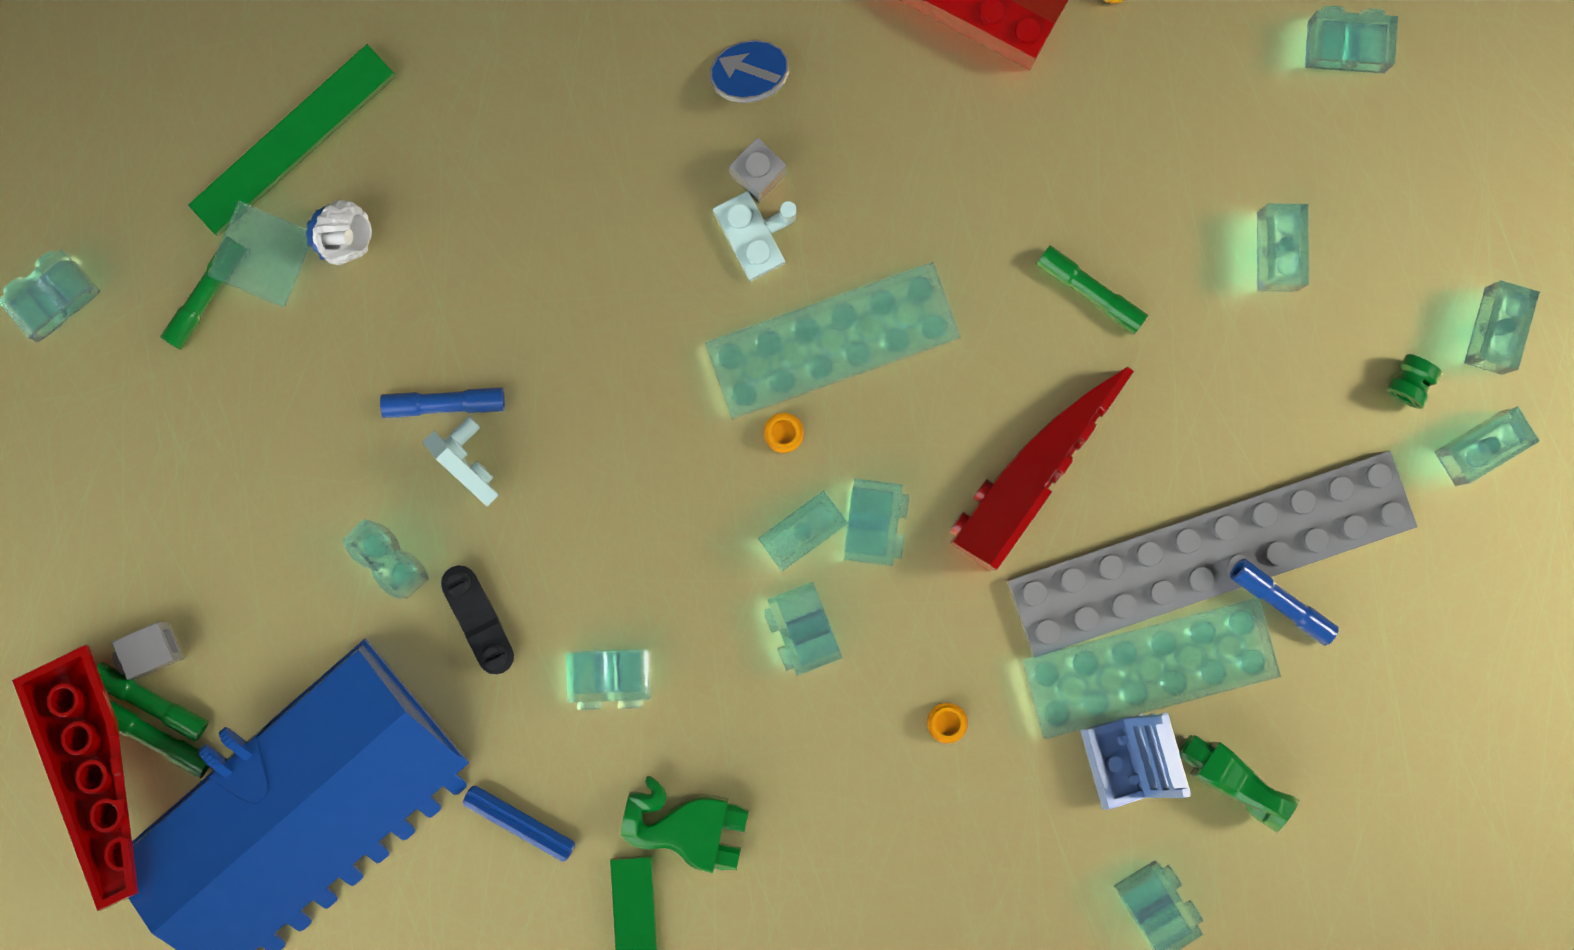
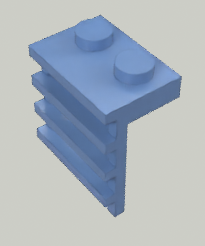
(1135, 760)

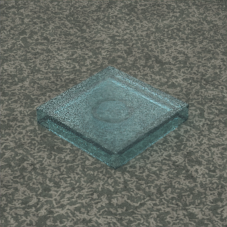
(260, 254)

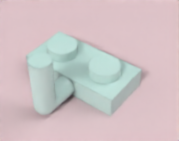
(751, 235)
(452, 454)

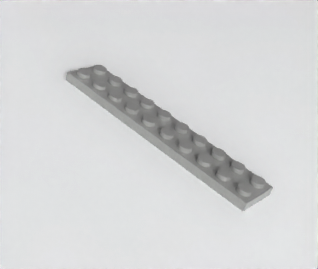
(1196, 555)

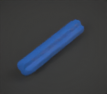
(518, 823)

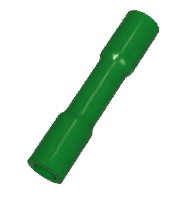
(1112, 304)
(190, 313)
(169, 713)
(176, 751)

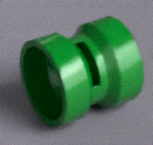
(1414, 381)

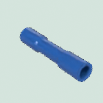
(468, 401)
(1265, 588)

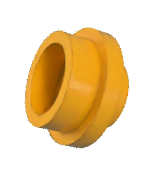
(783, 432)
(947, 722)

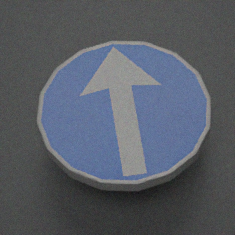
(749, 71)

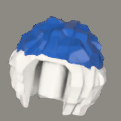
(339, 232)

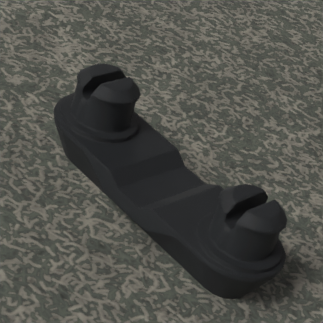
(477, 619)

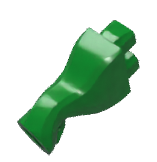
(1234, 778)
(689, 828)

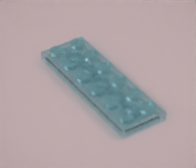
(832, 340)
(1151, 668)

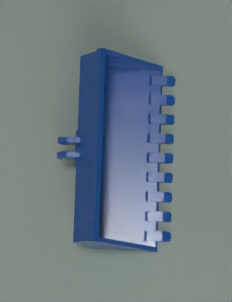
(293, 810)

